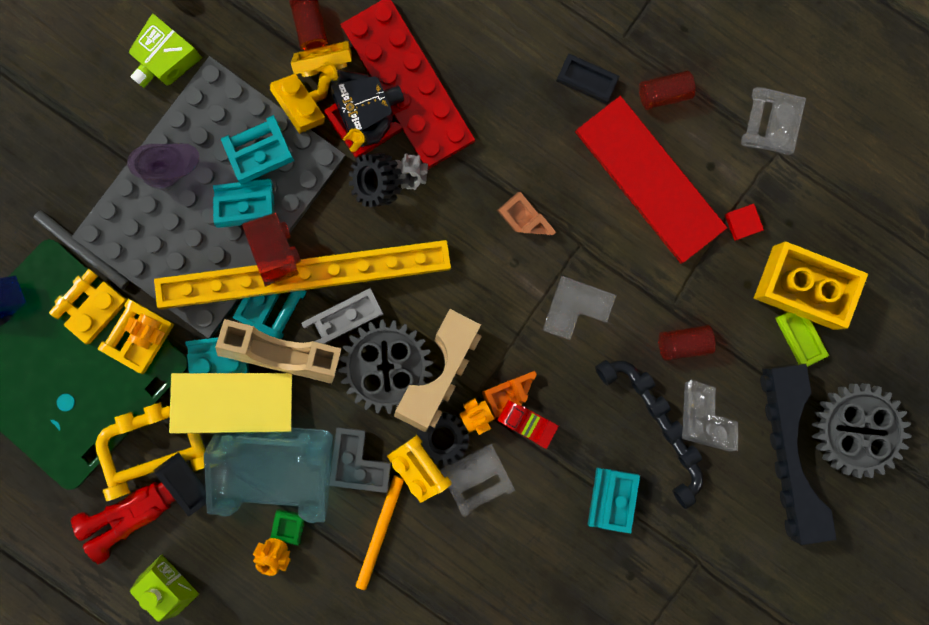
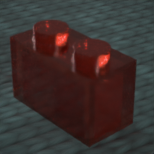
(270, 248)

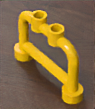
(127, 422)

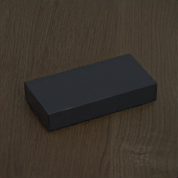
(587, 78)
(182, 483)

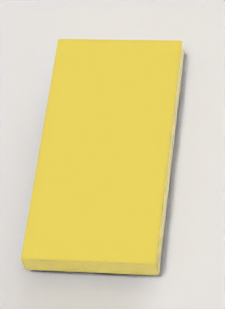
(230, 402)

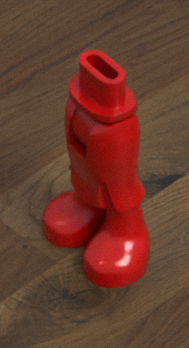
(124, 517)

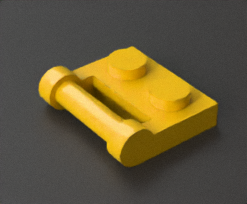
(132, 354)
(418, 470)

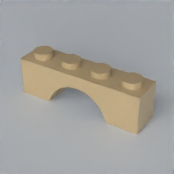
(254, 347)
(421, 402)

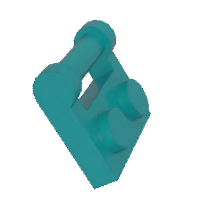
(260, 156)
(256, 310)

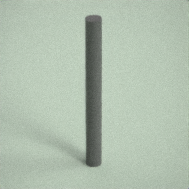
(66, 237)

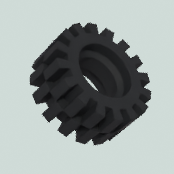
(387, 179)
(460, 443)

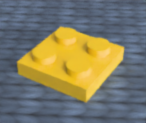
(310, 60)

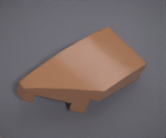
(524, 217)

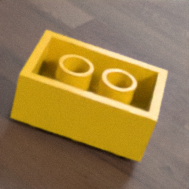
(811, 286)

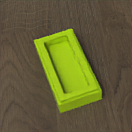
(802, 338)

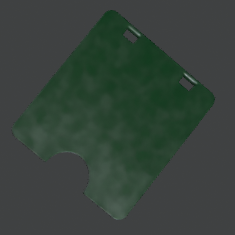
(47, 360)

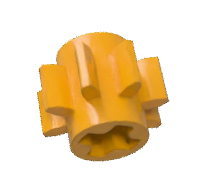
(144, 331)
(476, 416)
(271, 556)

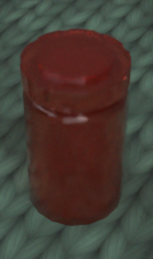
(308, 24)
(667, 90)
(687, 342)

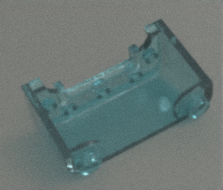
(269, 470)

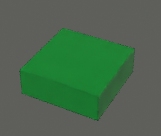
(287, 527)

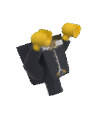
(361, 104)

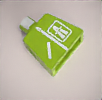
(161, 53)
(163, 590)

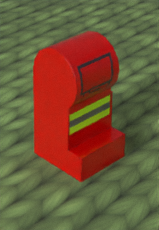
(528, 423)

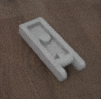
(345, 316)

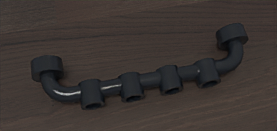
(671, 431)

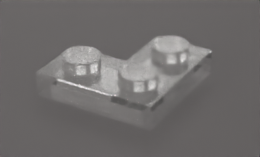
(575, 299)
(700, 421)

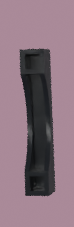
(787, 392)

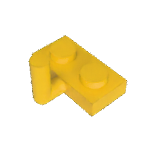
(299, 103)

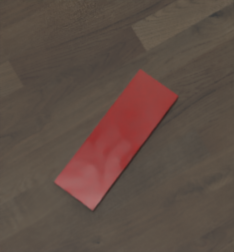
(650, 179)

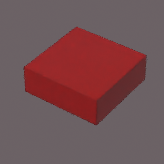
(744, 222)

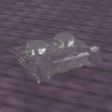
(782, 123)
(472, 471)

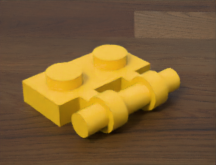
(94, 313)

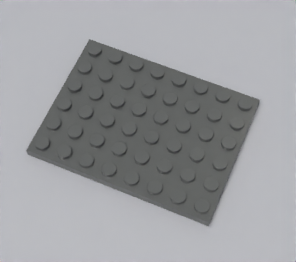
(172, 229)

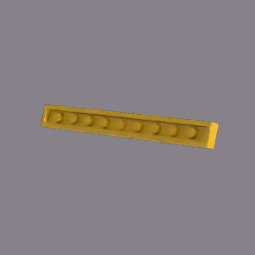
(313, 273)

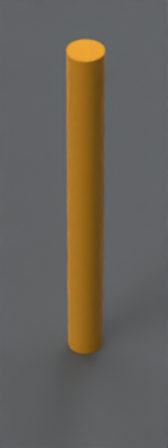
(379, 533)

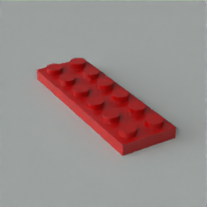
(396, 59)

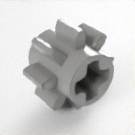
(412, 171)

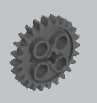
(358, 367)
(858, 456)

